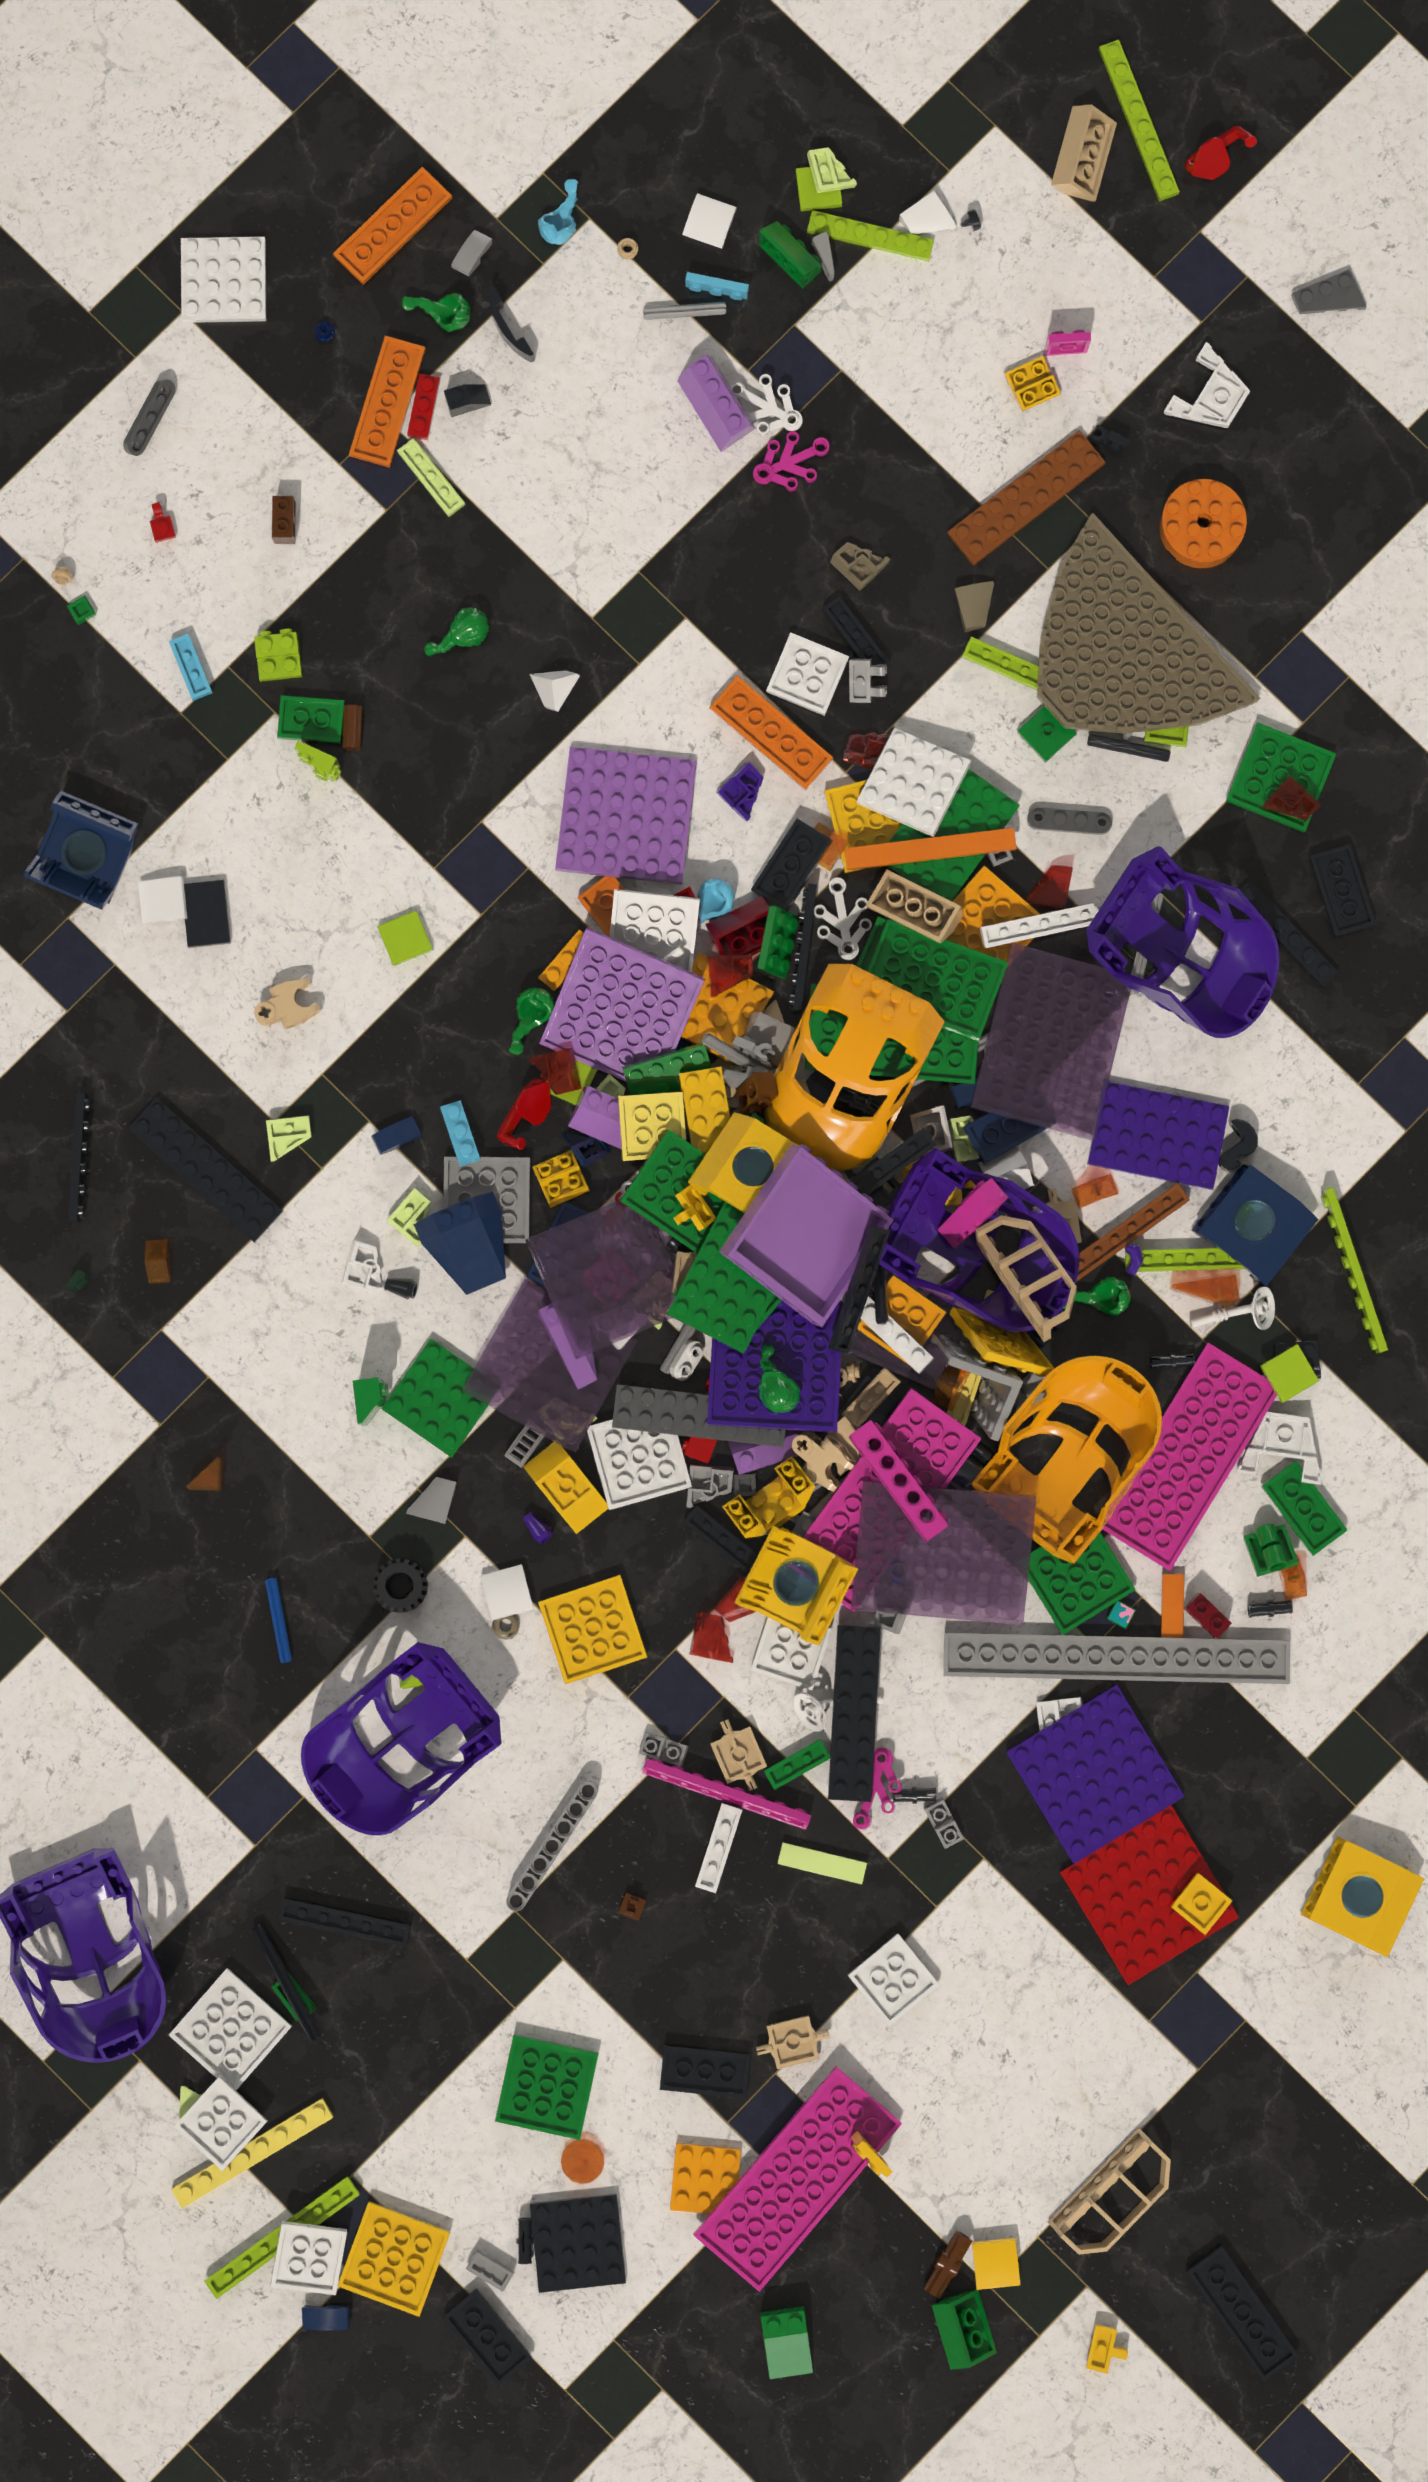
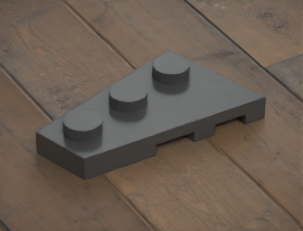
(1331, 294)

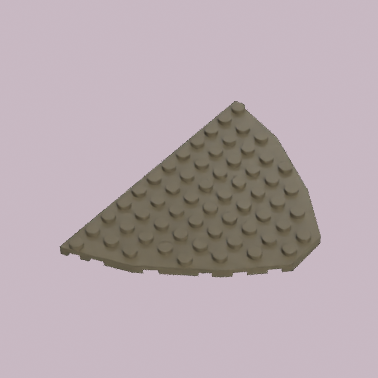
(1123, 652)

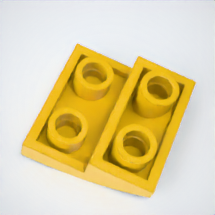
(1032, 383)
(560, 1178)
(995, 2263)

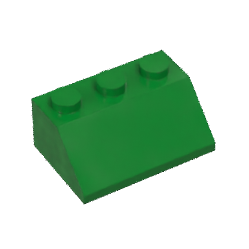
(789, 253)
(369, 1398)
(964, 2329)

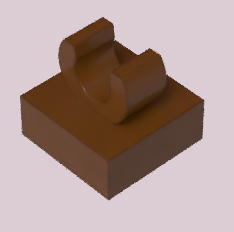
(632, 1906)

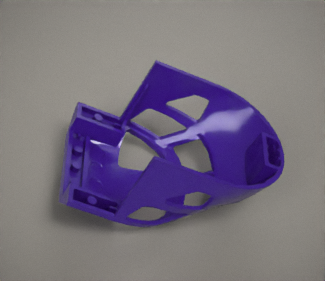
(1242, 973)
(921, 1211)
(349, 1777)
(69, 1897)

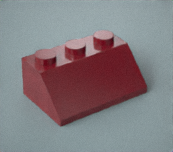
(741, 929)

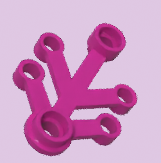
(788, 463)
(877, 1786)

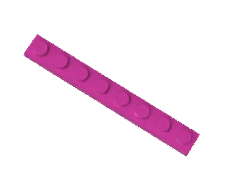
(735, 1795)

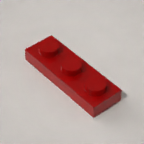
(423, 407)

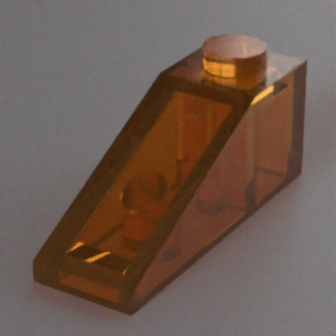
(1213, 1290)

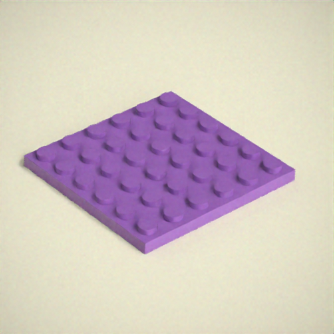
(625, 815)
(620, 1005)

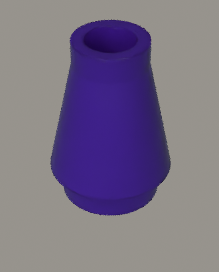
(538, 1528)

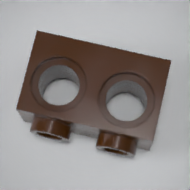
(283, 519)
(756, 1093)

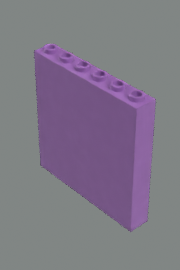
(804, 1234)

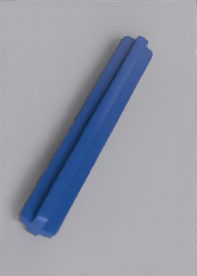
(278, 1620)

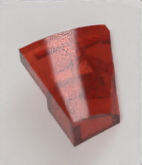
(865, 749)
(1292, 800)
(1052, 888)
(727, 971)
(558, 1070)
(727, 1607)
(710, 1638)

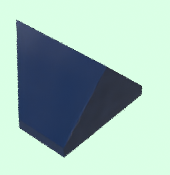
(586, 1148)

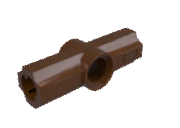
(948, 2264)

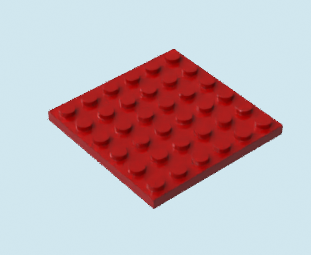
(1130, 1891)

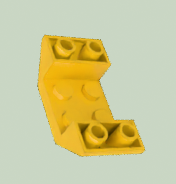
(566, 1487)
(773, 1503)

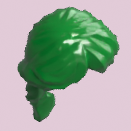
(449, 312)
(467, 629)
(533, 1009)
(1107, 1295)
(776, 1389)

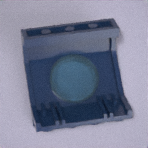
(83, 851)
(1255, 1223)

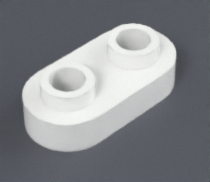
(686, 1360)

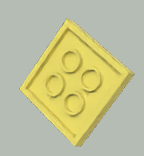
(646, 1120)

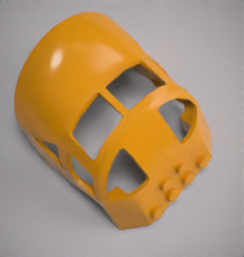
(874, 1014)
(1118, 1398)

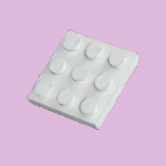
(807, 674)
(787, 1656)
(893, 1979)
(220, 2123)
(308, 2258)

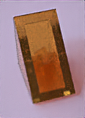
(1094, 1191)
(157, 1261)
(950, 1387)
(210, 1478)
(1293, 1582)

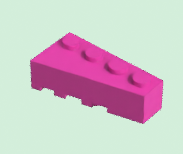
(973, 1212)

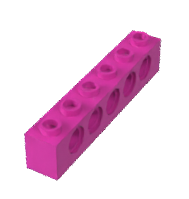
(873, 1431)

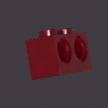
(1207, 1615)

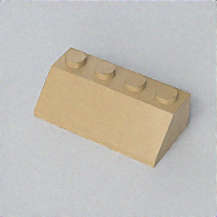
(1084, 152)
(915, 907)

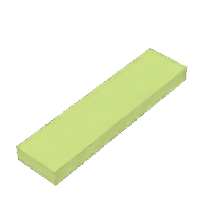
(431, 477)
(822, 1863)

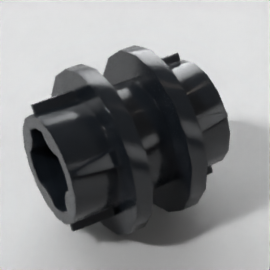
(855, 1103)

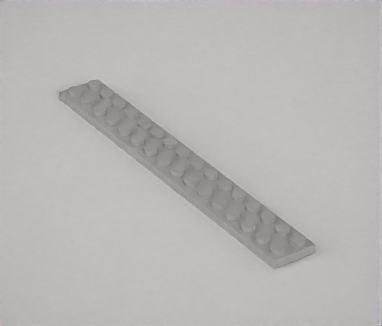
(1116, 1658)

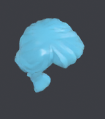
(560, 225)
(715, 899)

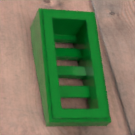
(309, 2004)

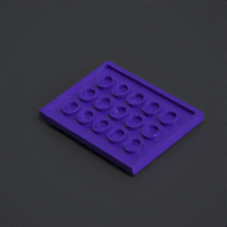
(1159, 1136)

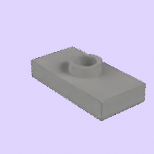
(490, 2270)

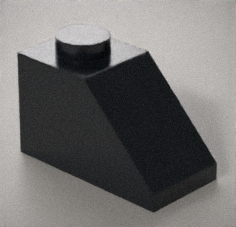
(466, 398)

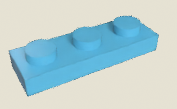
(717, 286)
(190, 667)
(460, 1133)

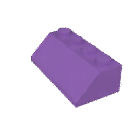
(715, 402)
(597, 1116)

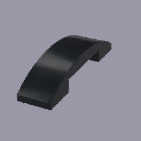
(518, 346)

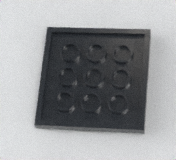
(577, 2243)

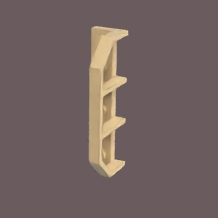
(1010, 1278)
(1100, 2183)

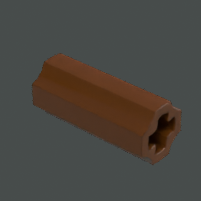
(352, 727)

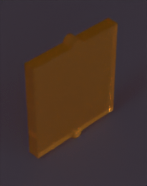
(835, 849)

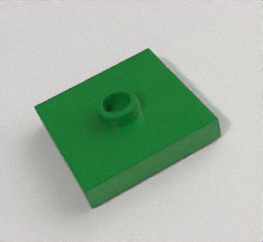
(1045, 734)

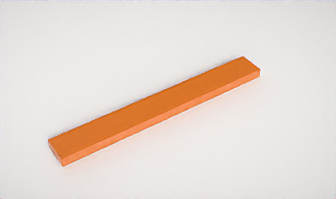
(930, 849)

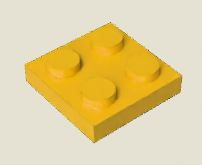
(1201, 1903)
(865, 2150)

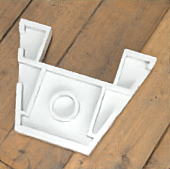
(1219, 398)
(1283, 1437)

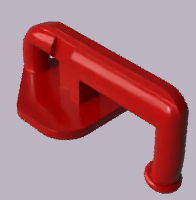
(1212, 157)
(532, 1105)

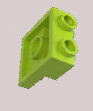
(278, 655)
(323, 765)

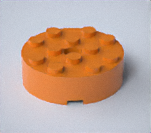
(1214, 505)

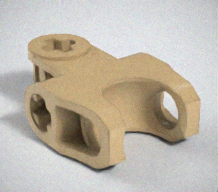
(284, 1006)
(820, 1456)

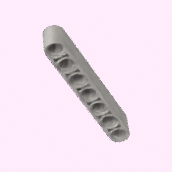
(544, 1853)

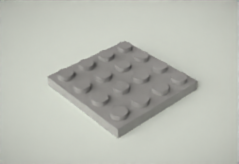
(505, 1177)

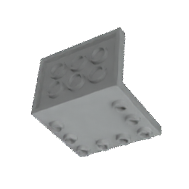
(996, 1392)

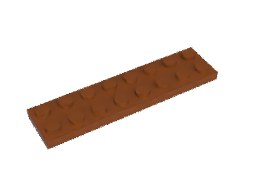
(1026, 498)

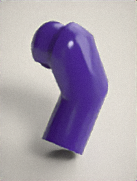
(1136, 1258)

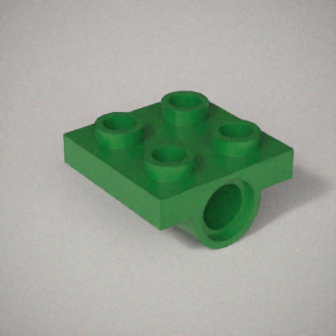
(1270, 1549)

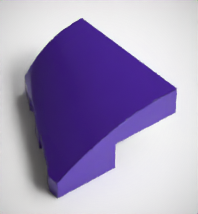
(741, 790)

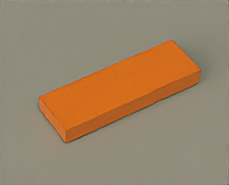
(1172, 1605)

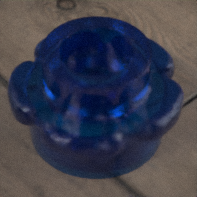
(328, 335)

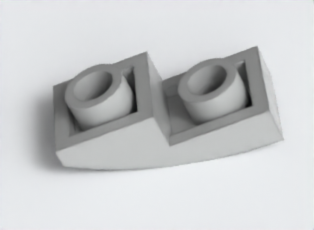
(471, 252)
(736, 1077)
(663, 1749)
(943, 1823)

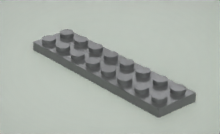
(680, 1415)

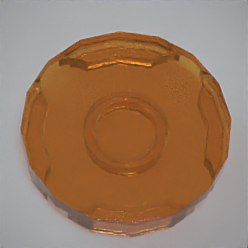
(582, 2161)

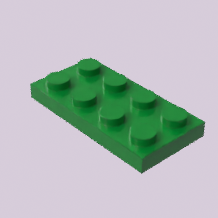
(661, 1072)
(1304, 1508)

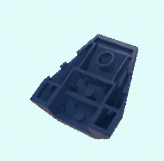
(467, 1241)

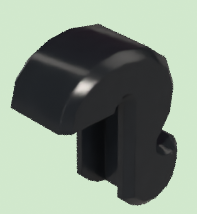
(1244, 1148)
(972, 1466)

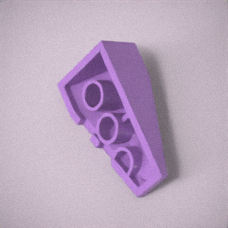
(581, 1369)
(753, 1456)

